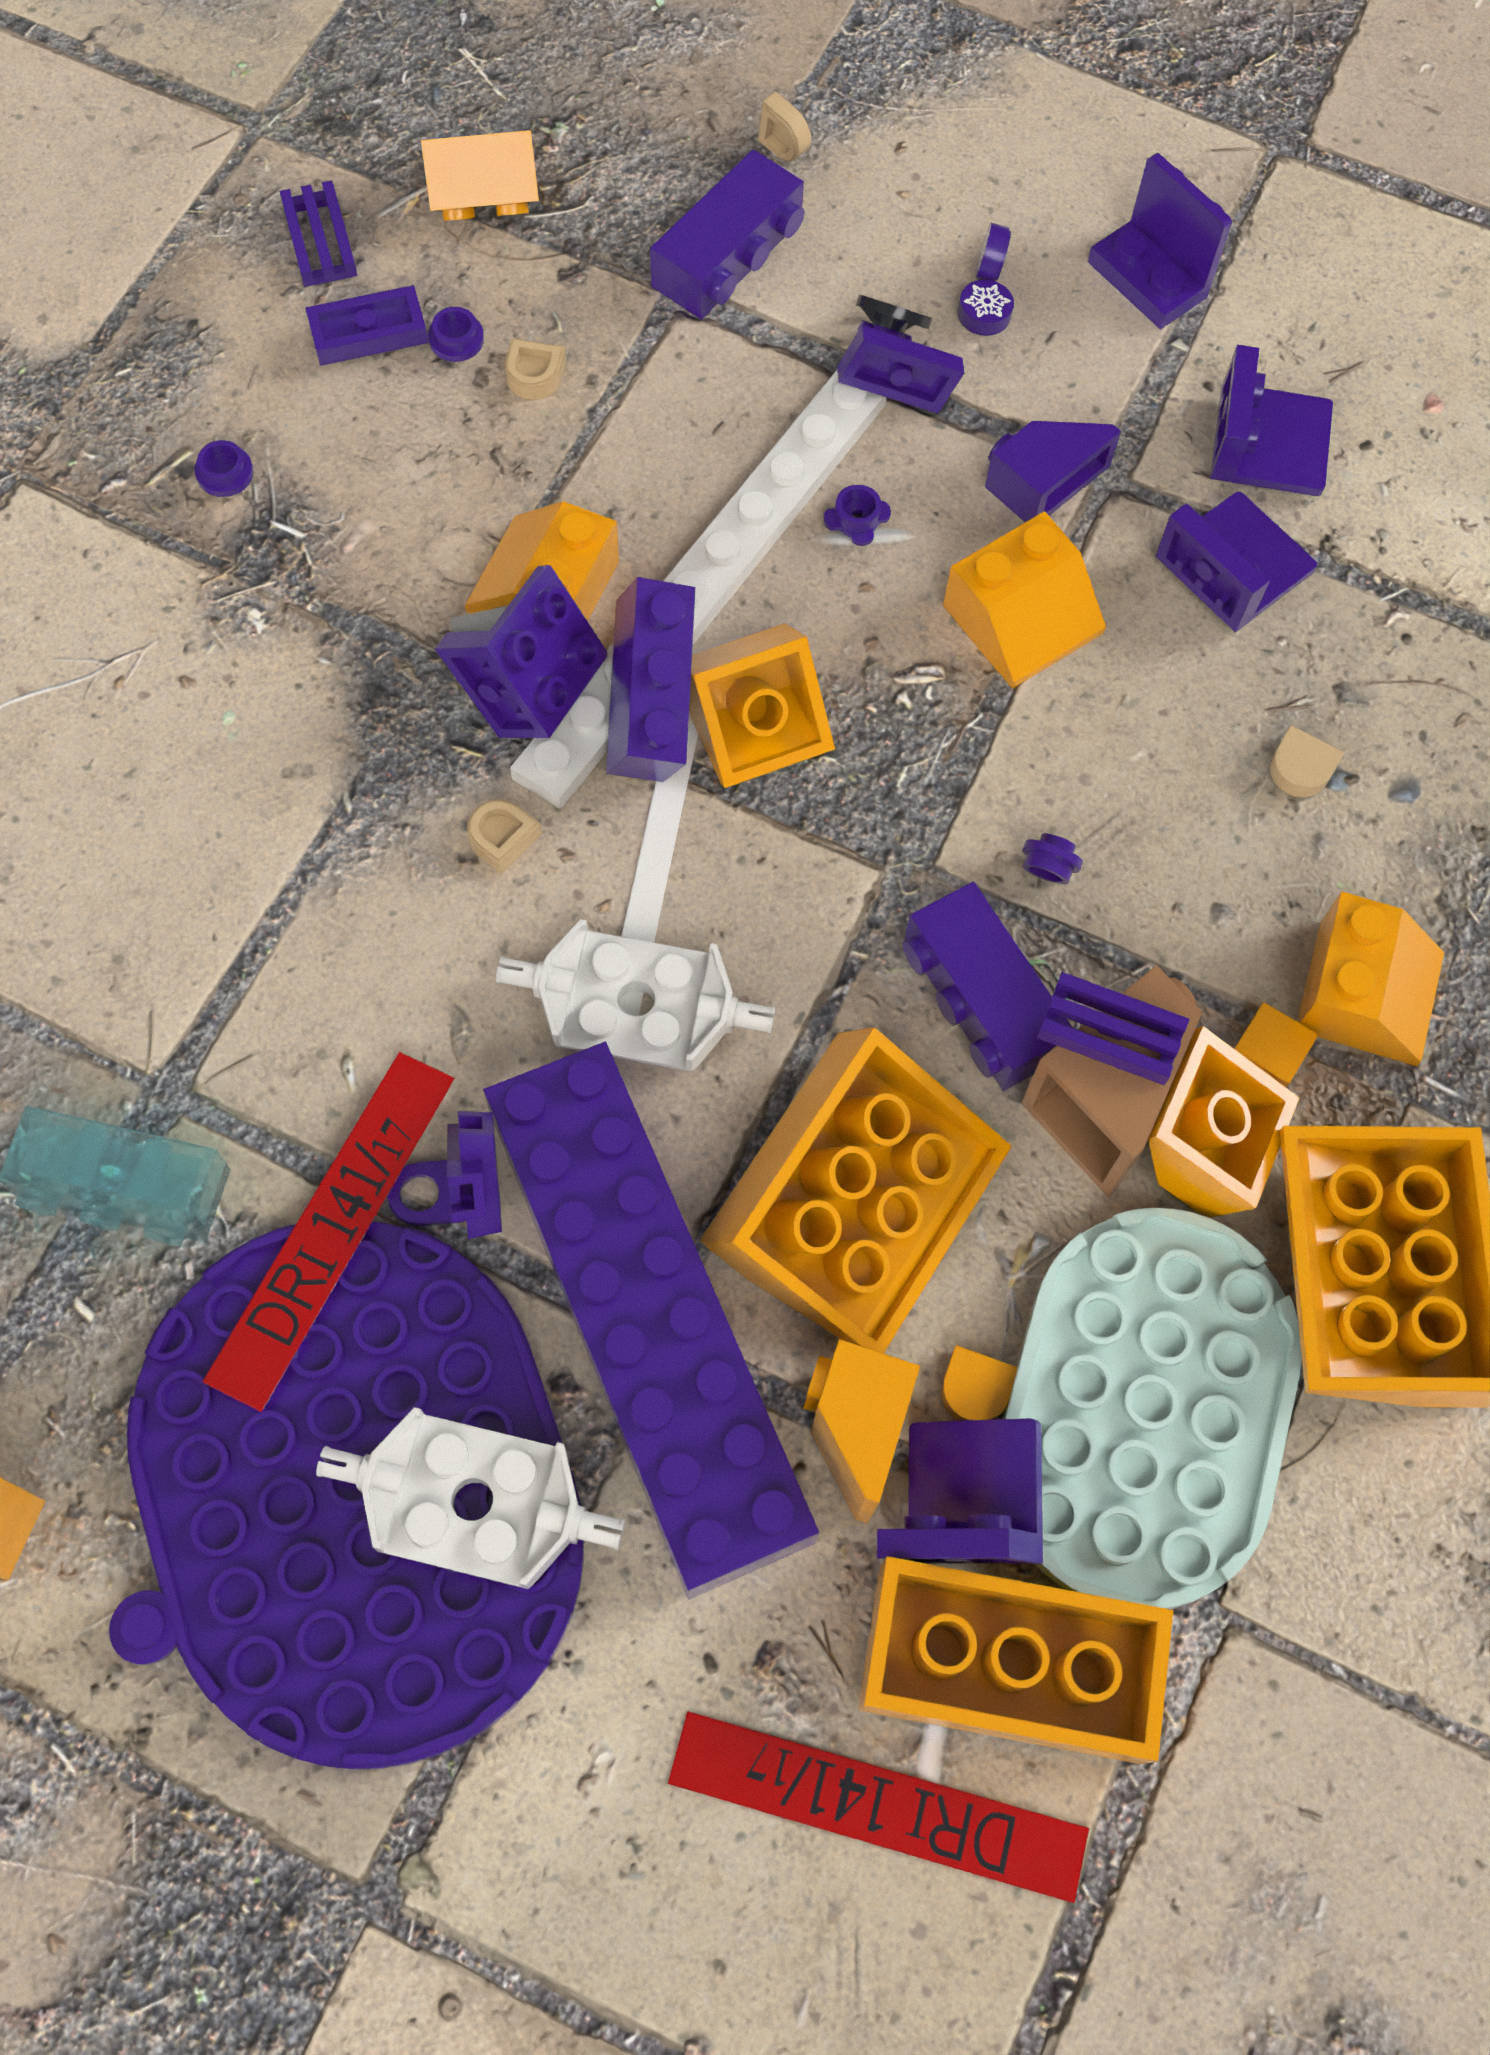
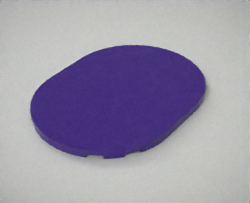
(276, 1569)

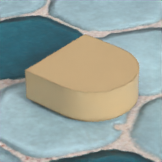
(783, 128)
(534, 368)
(1303, 763)
(501, 832)

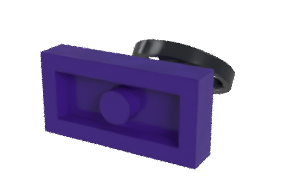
(892, 364)

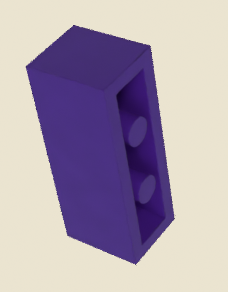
(727, 234)
(651, 680)
(981, 983)

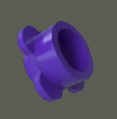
(857, 501)

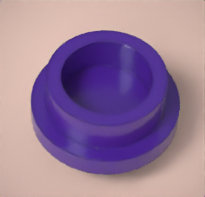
(455, 334)
(223, 469)
(1051, 858)
(142, 1628)

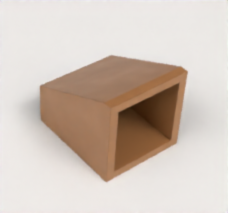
(1100, 1110)

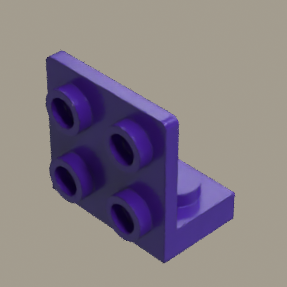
(1168, 247)
(1269, 434)
(1233, 558)
(530, 661)
(971, 1494)

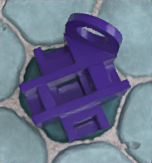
(465, 1180)

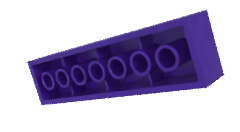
(650, 1321)

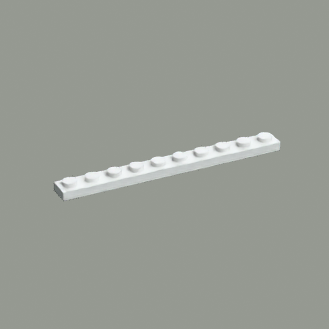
(716, 567)

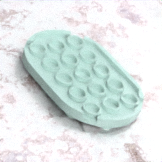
(1159, 1405)

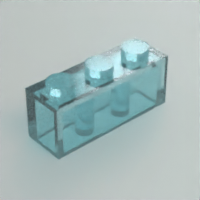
(114, 1176)

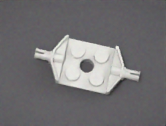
(594, 970)
(423, 1465)

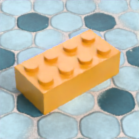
(1017, 1661)

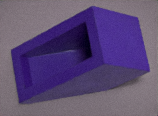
(1048, 464)

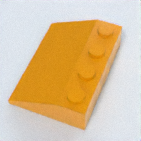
(858, 1190)
(1391, 1262)

